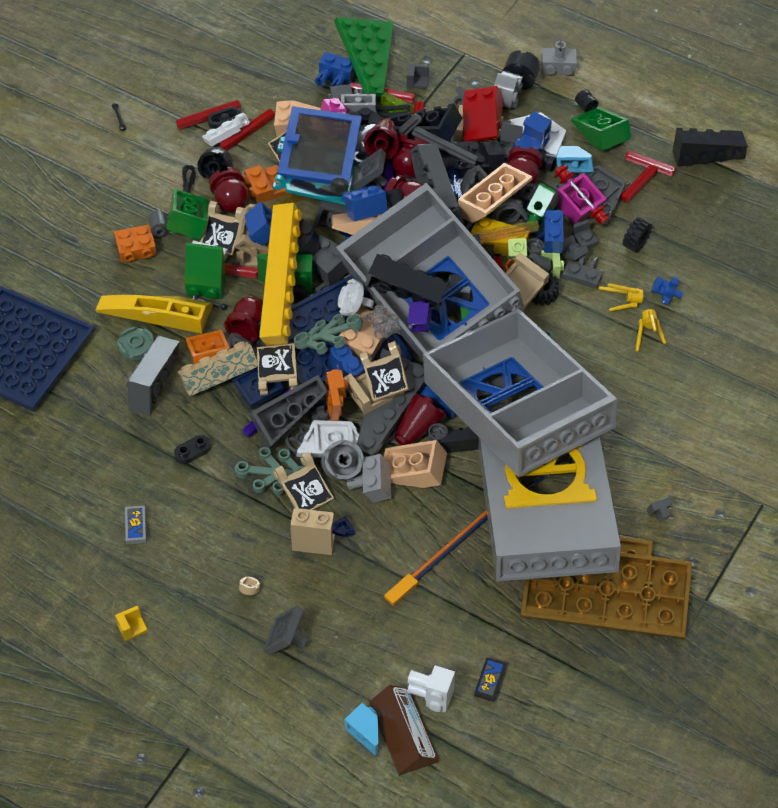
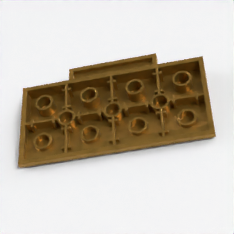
(643, 597)

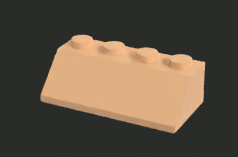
(491, 192)

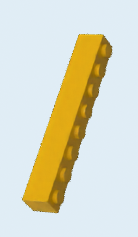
(280, 274)

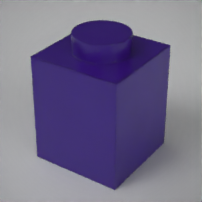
(419, 316)

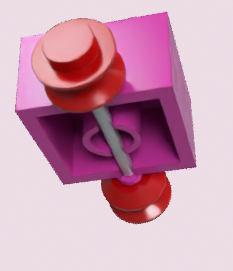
(580, 198)

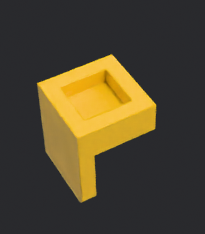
(130, 623)

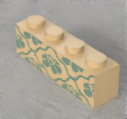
(218, 368)

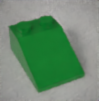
(603, 128)
(187, 214)
(204, 271)
(302, 274)

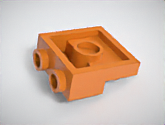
(261, 183)
(135, 243)
(206, 345)
(336, 387)

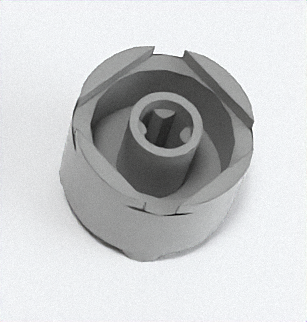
(509, 87)
(353, 462)

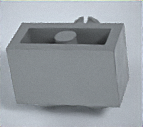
(558, 60)
(357, 101)
(374, 479)

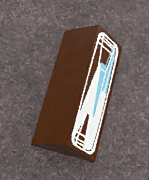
(403, 730)

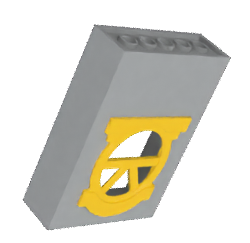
(551, 532)

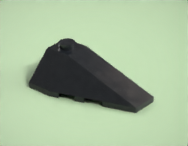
(464, 439)

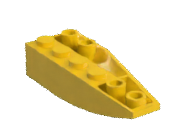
(159, 310)

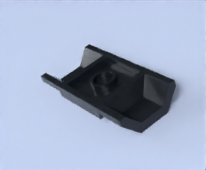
(489, 156)

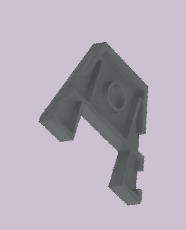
(608, 185)

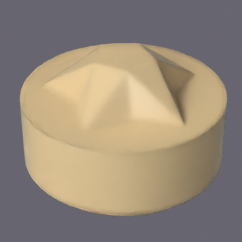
(249, 586)

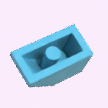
(575, 158)
(364, 727)

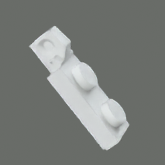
(226, 130)

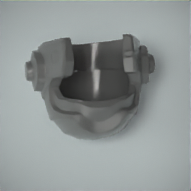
(509, 211)

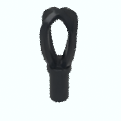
(187, 185)

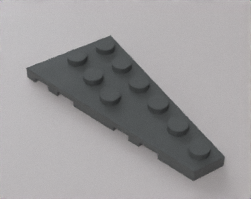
(381, 422)

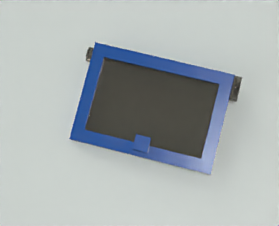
(320, 147)

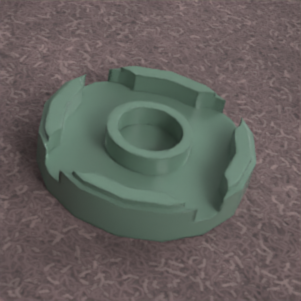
(134, 342)

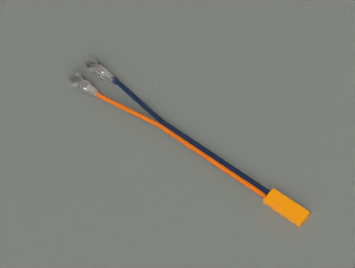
(410, 581)

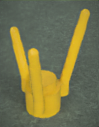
(633, 295)
(650, 321)

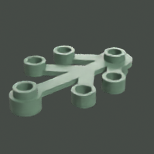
(326, 332)
(245, 473)

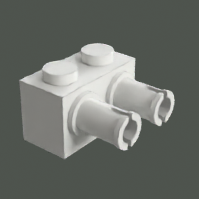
(435, 688)

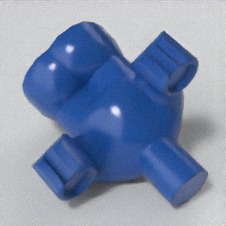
(666, 289)

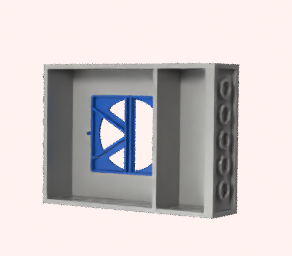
(432, 240)
(539, 427)

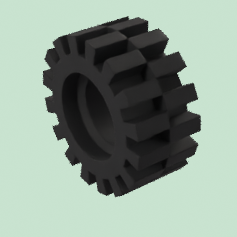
(637, 234)
(548, 295)

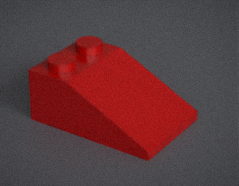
(482, 113)

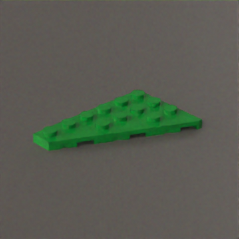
(368, 50)

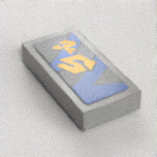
(135, 524)

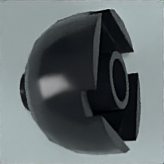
(214, 160)

